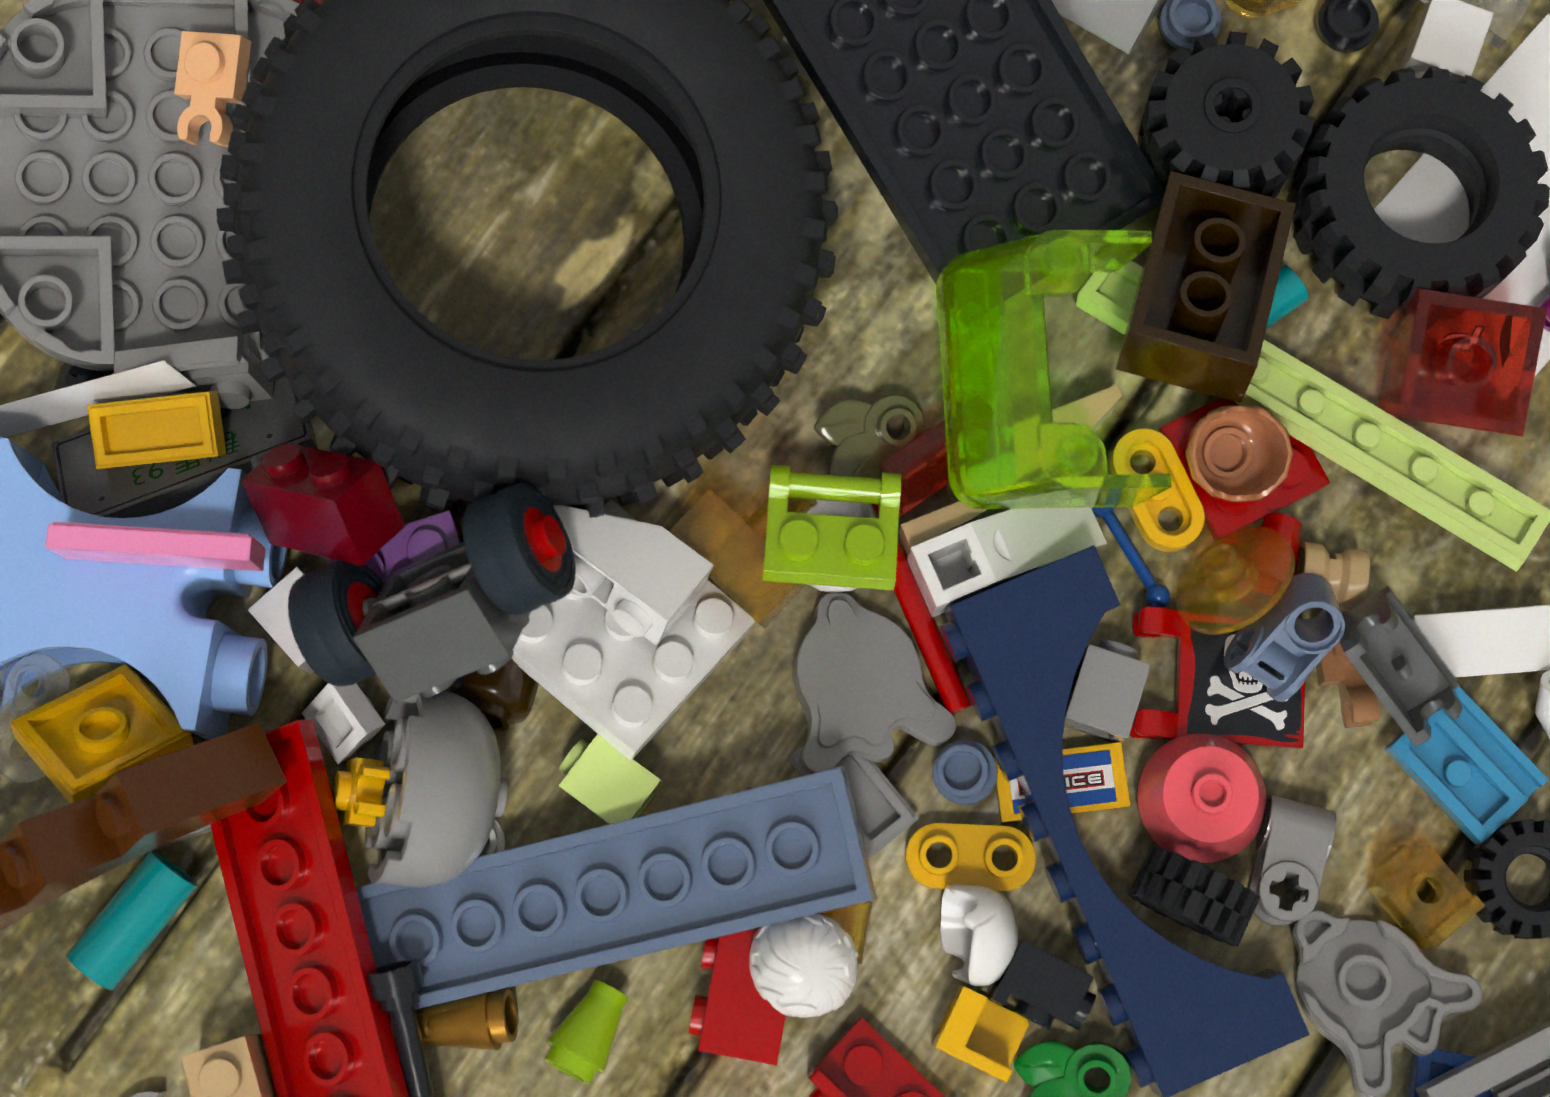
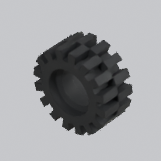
(1490, 883)
(1194, 895)

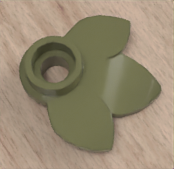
(862, 433)

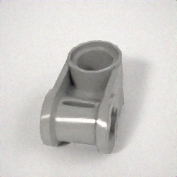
(1293, 849)

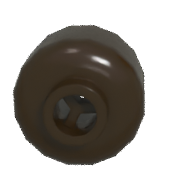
(501, 695)

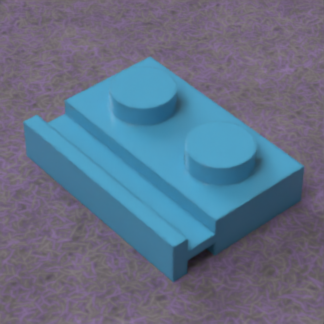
(1469, 769)

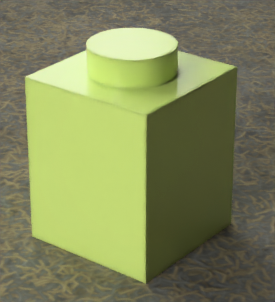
(608, 781)

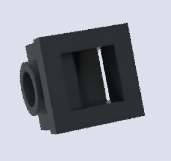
(1045, 988)

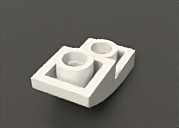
(1490, 639)

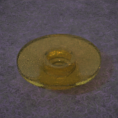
(1235, 581)

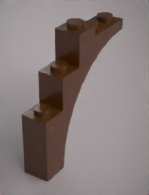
(134, 816)

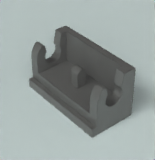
(1399, 664)

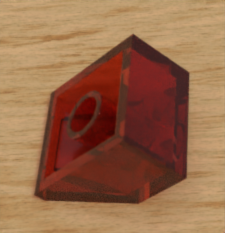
(1463, 362)

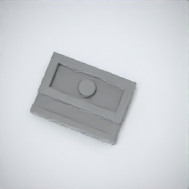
(210, 366)

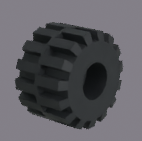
(1240, 85)

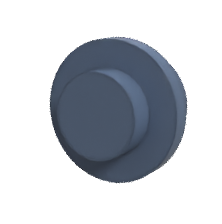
(1188, 19)
(965, 772)

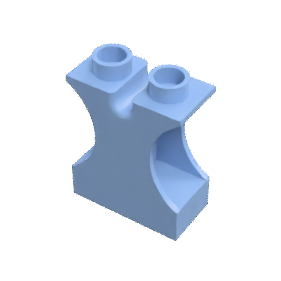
(132, 610)

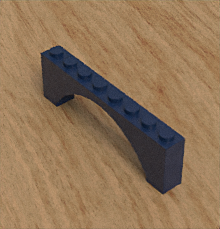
(1177, 1009)

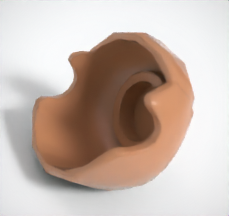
(1239, 453)

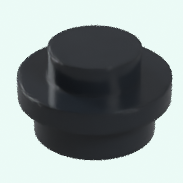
(1347, 24)

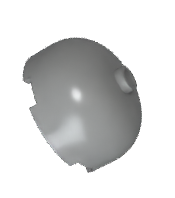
(438, 793)

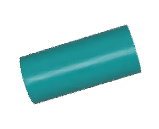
(131, 920)

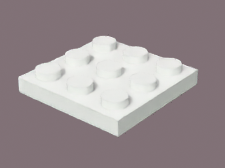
(624, 681)

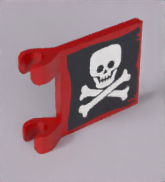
(1212, 696)

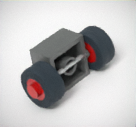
(442, 612)

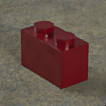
(323, 503)

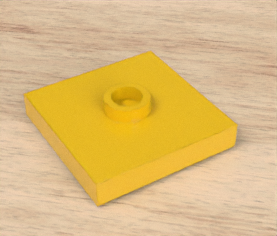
(99, 732)

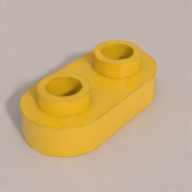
(1178, 499)
(971, 856)

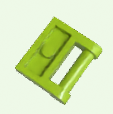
(832, 547)

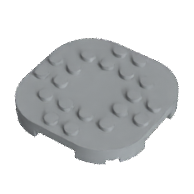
(99, 198)

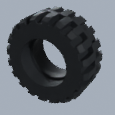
(1459, 129)

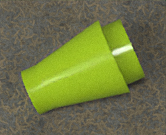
(587, 1034)

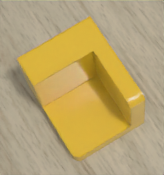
(981, 1033)

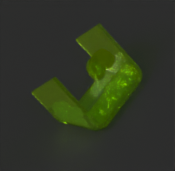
(998, 378)

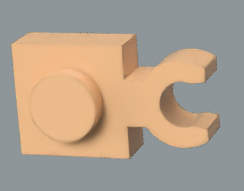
(210, 75)

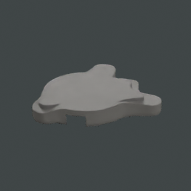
(859, 684)
(1374, 991)

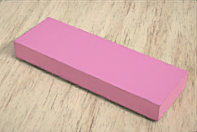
(155, 546)

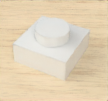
(343, 720)

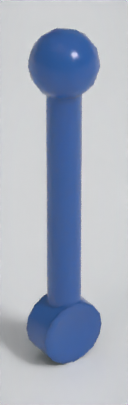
(1156, 594)

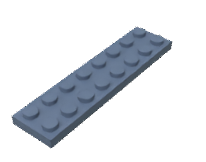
(627, 889)

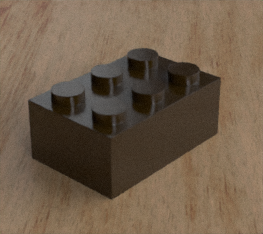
(1206, 287)

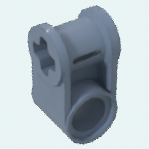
(1284, 648)

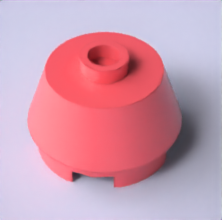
(1202, 797)

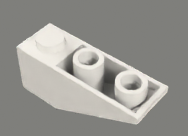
(997, 551)
(634, 570)

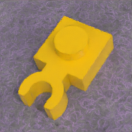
(360, 792)

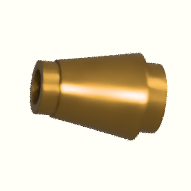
(471, 1022)

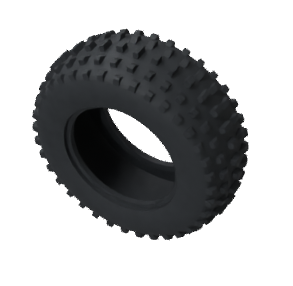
(473, 421)

